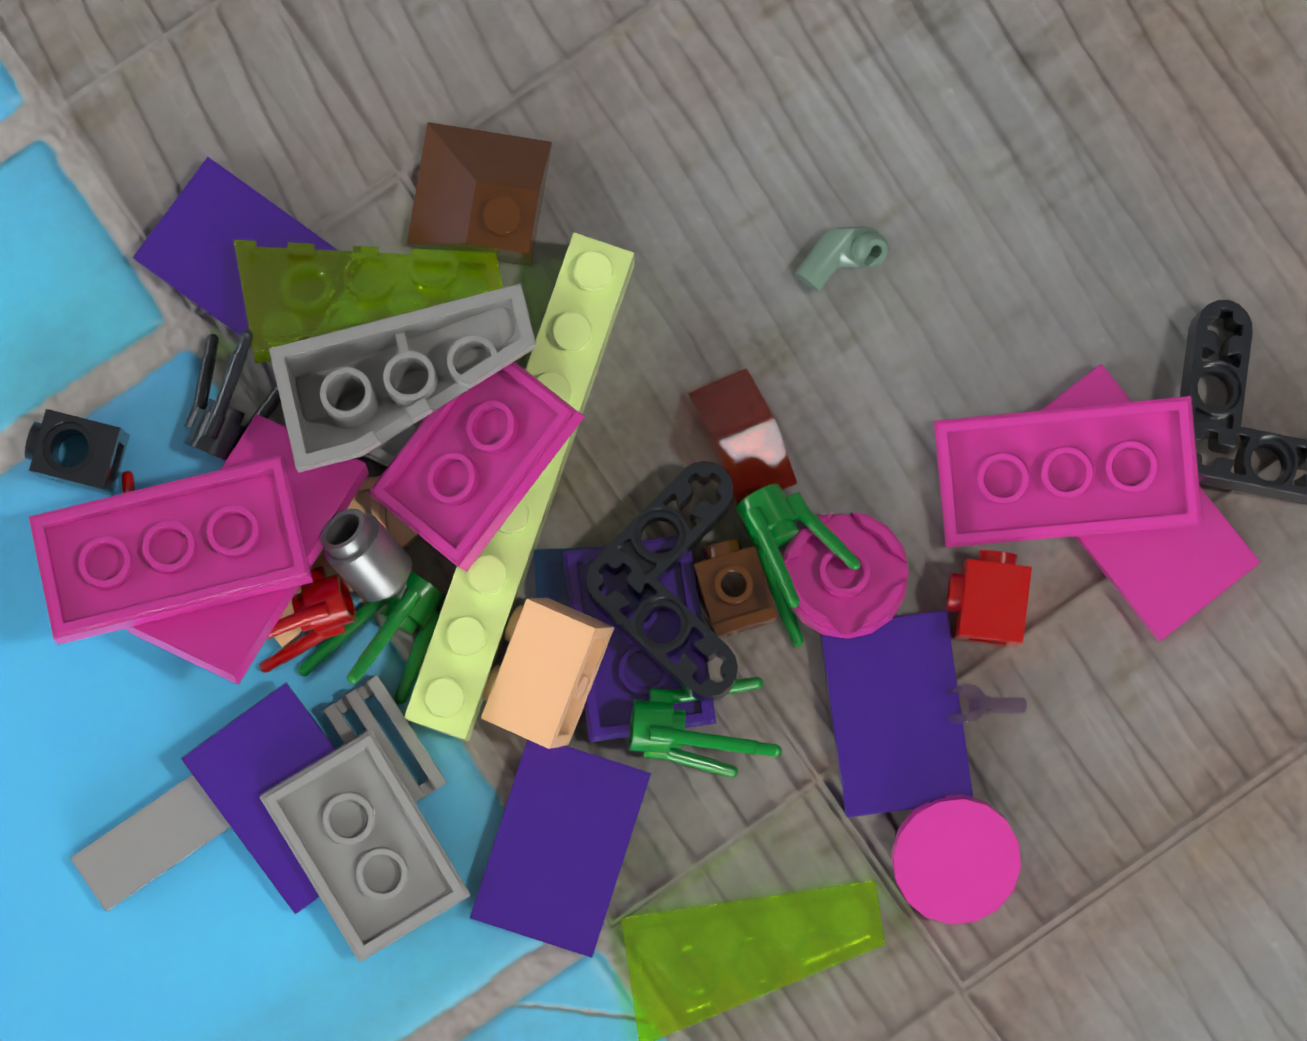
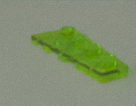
(315, 292)
(728, 953)

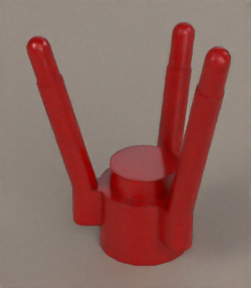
(320, 606)

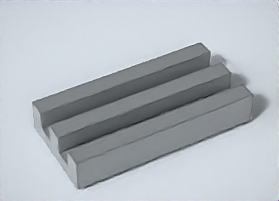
(355, 700)

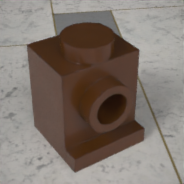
(734, 614)

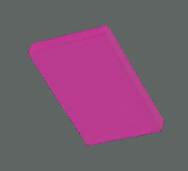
(476, 461)

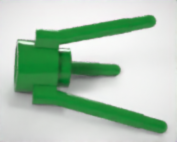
(769, 524)
(405, 611)
(661, 731)

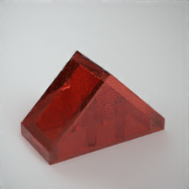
(743, 434)

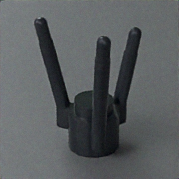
(214, 424)

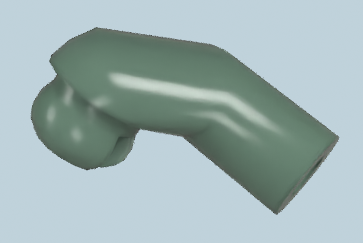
(842, 249)

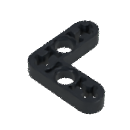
(1223, 423)
(650, 568)

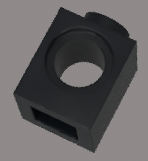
(98, 470)

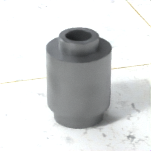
(365, 555)

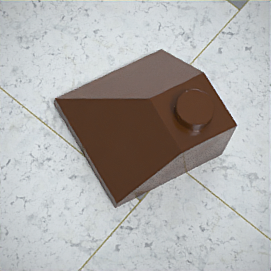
(479, 193)

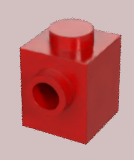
(990, 599)

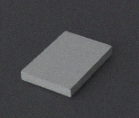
(365, 845)

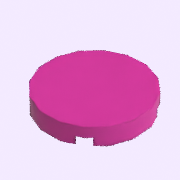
(842, 599)
(956, 859)

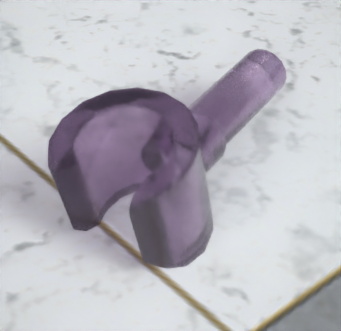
(984, 704)

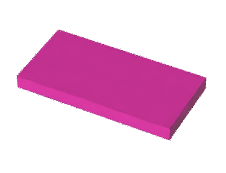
(1068, 472)
(170, 549)
(1162, 571)
(232, 634)

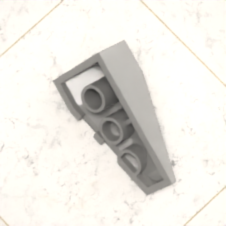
(380, 377)

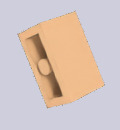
(545, 671)

